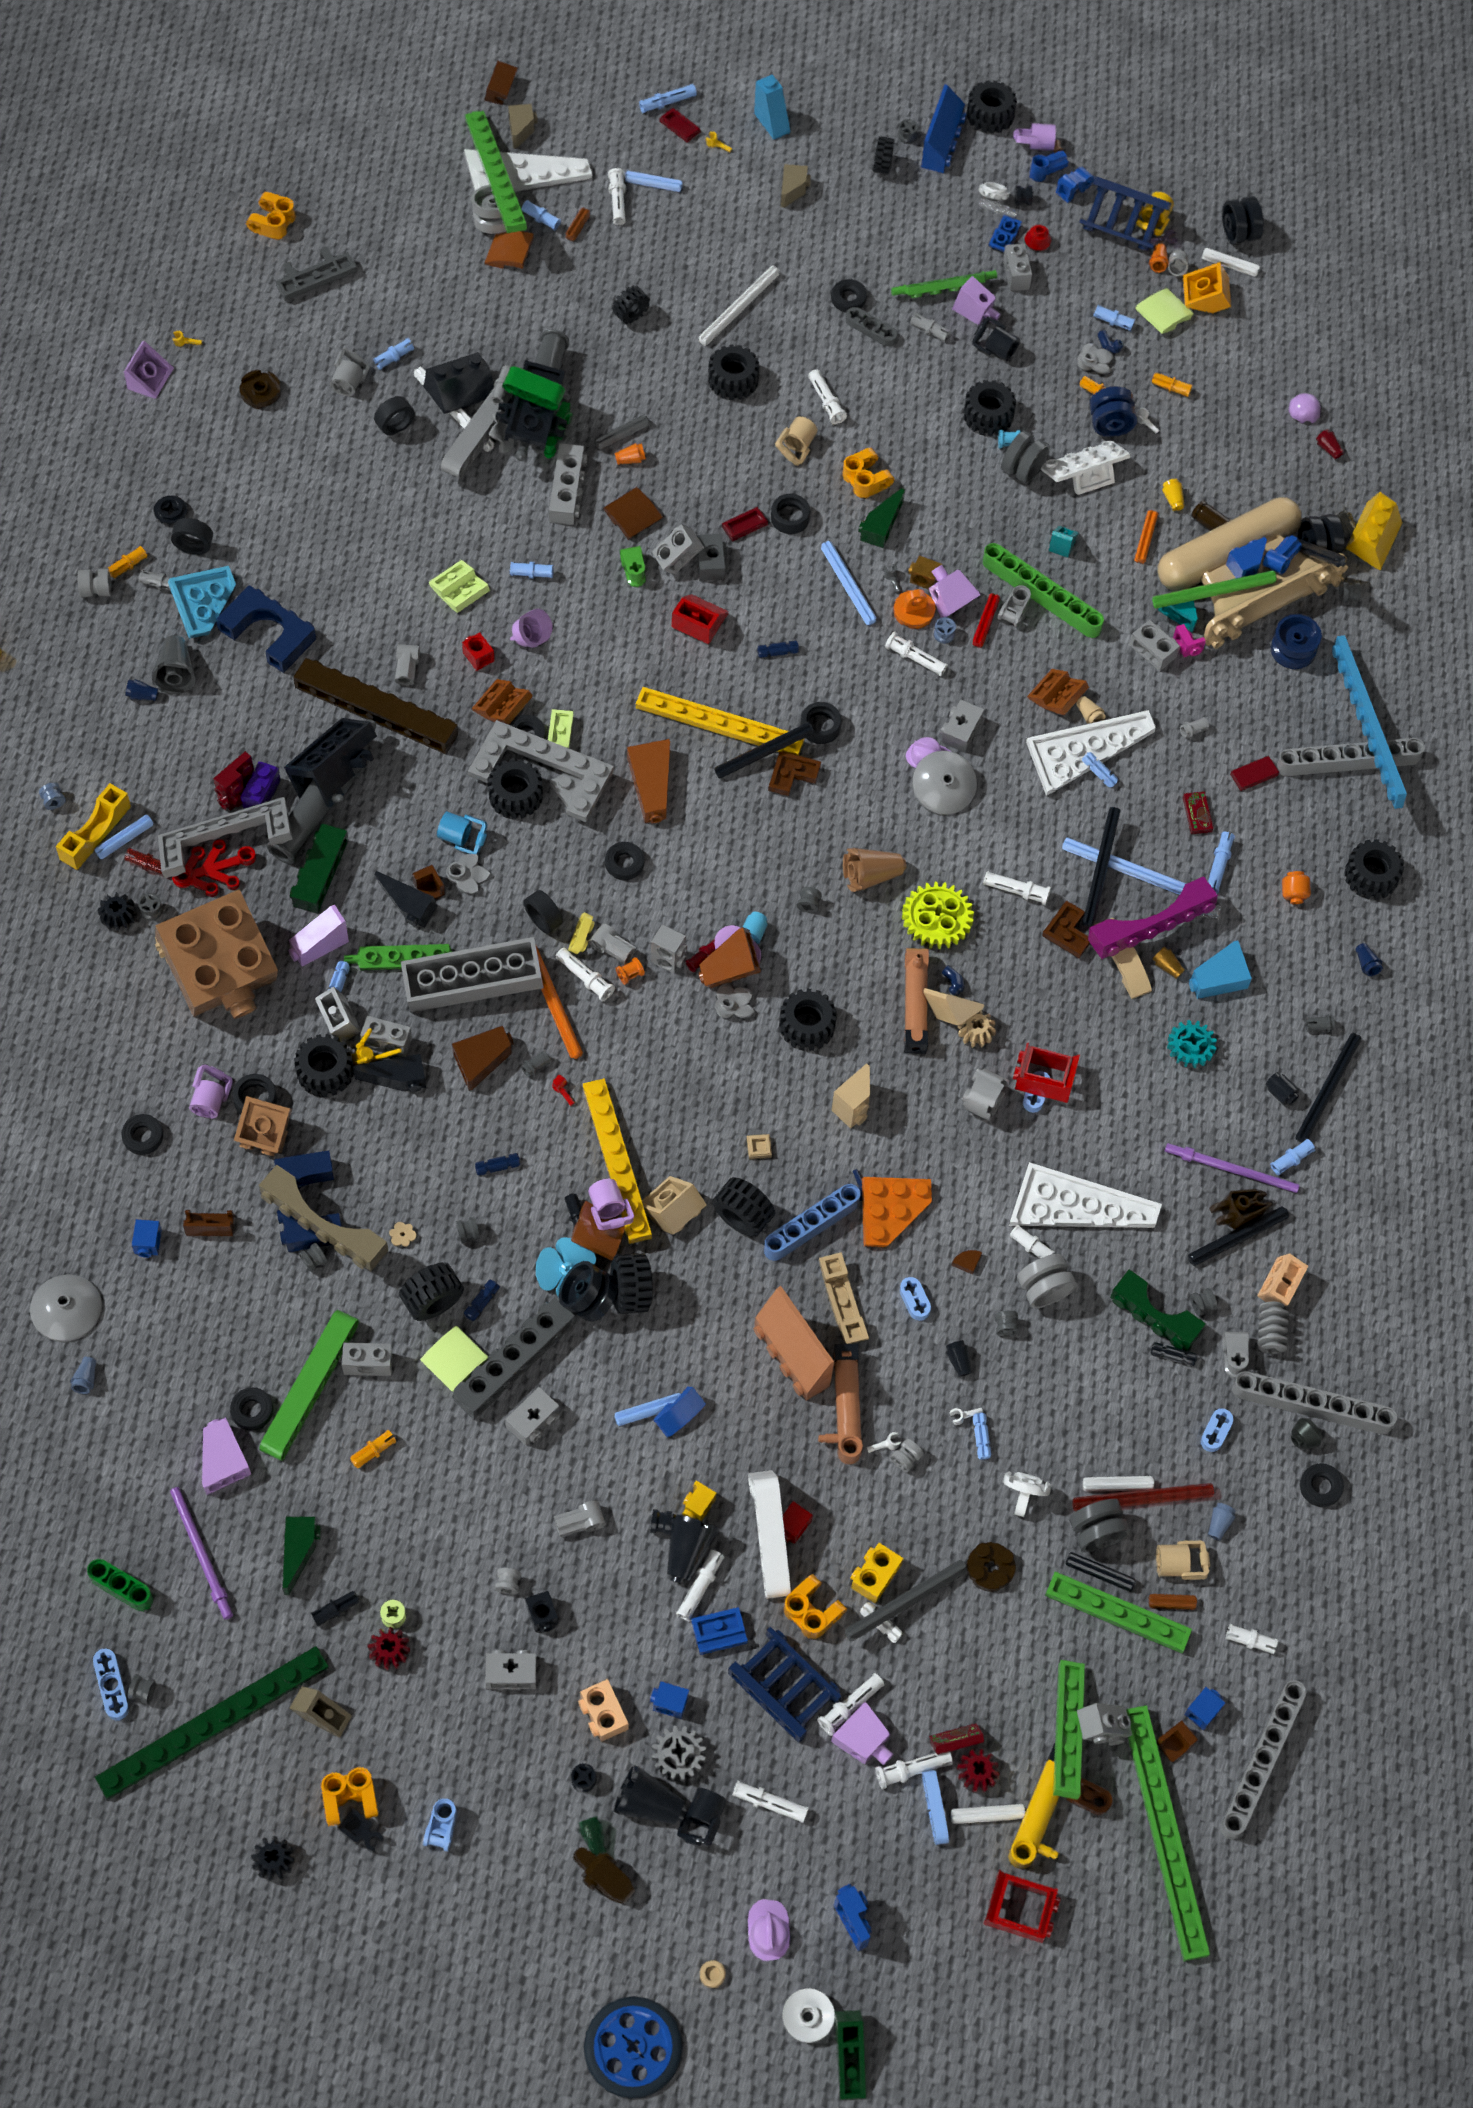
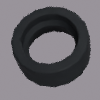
(388, 409)
(786, 526)
(192, 527)
(828, 710)
(543, 911)
(250, 1081)

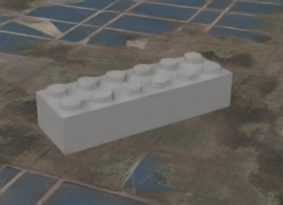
(471, 974)

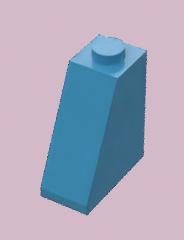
(771, 107)
(1221, 973)

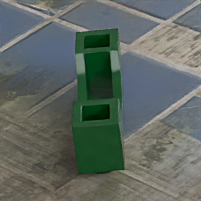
(1179, 1328)

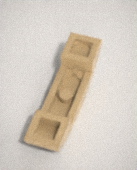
(1132, 971)
(842, 1299)

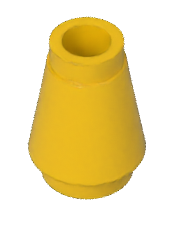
(1174, 494)

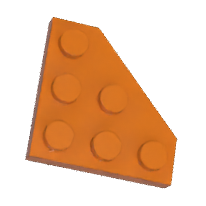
(891, 1207)

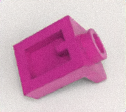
(1187, 644)

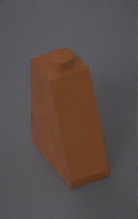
(730, 961)

